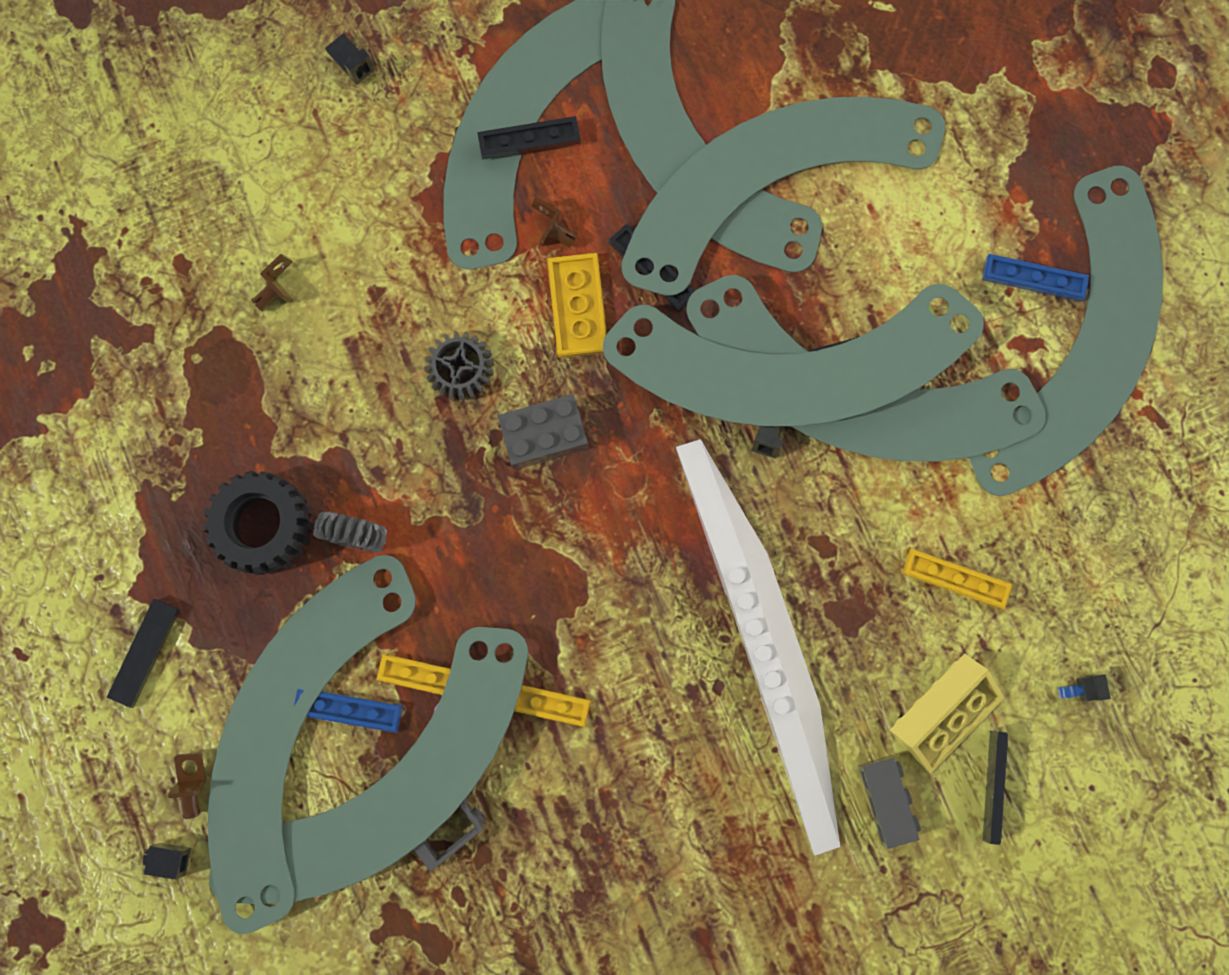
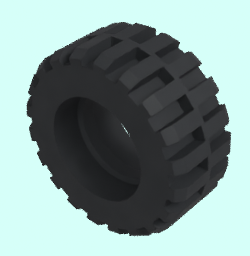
(230, 504)

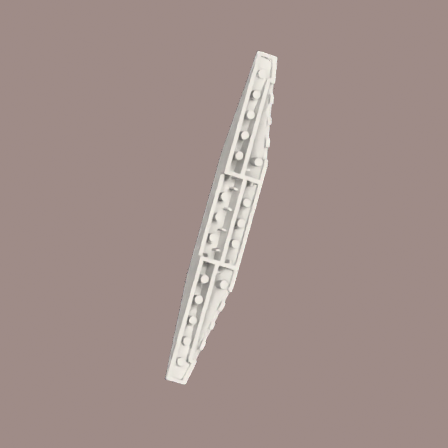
(769, 644)

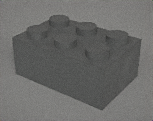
(543, 432)

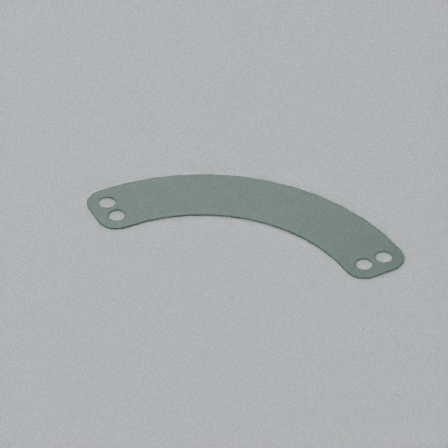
(513, 94)
(663, 138)
(759, 153)
(1111, 340)
(797, 386)
(917, 427)
(264, 725)
(422, 789)

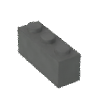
(889, 802)

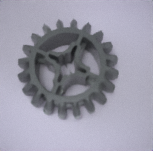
(440, 360)
(350, 532)

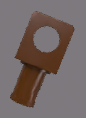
(554, 229)
(273, 288)
(188, 784)

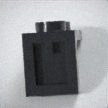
(352, 61)

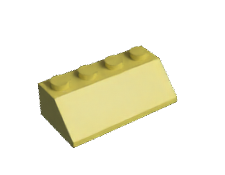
(948, 712)

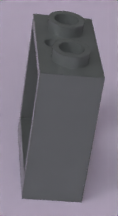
(430, 856)

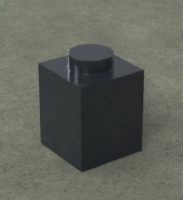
(166, 861)

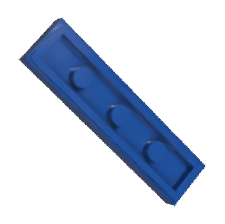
(1035, 277)
(355, 711)

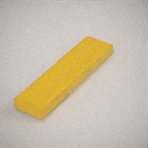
(957, 579)

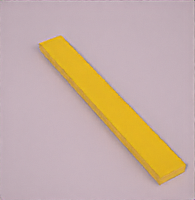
(530, 701)

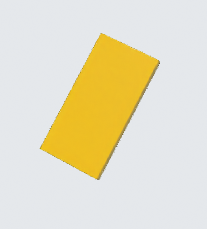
(577, 305)

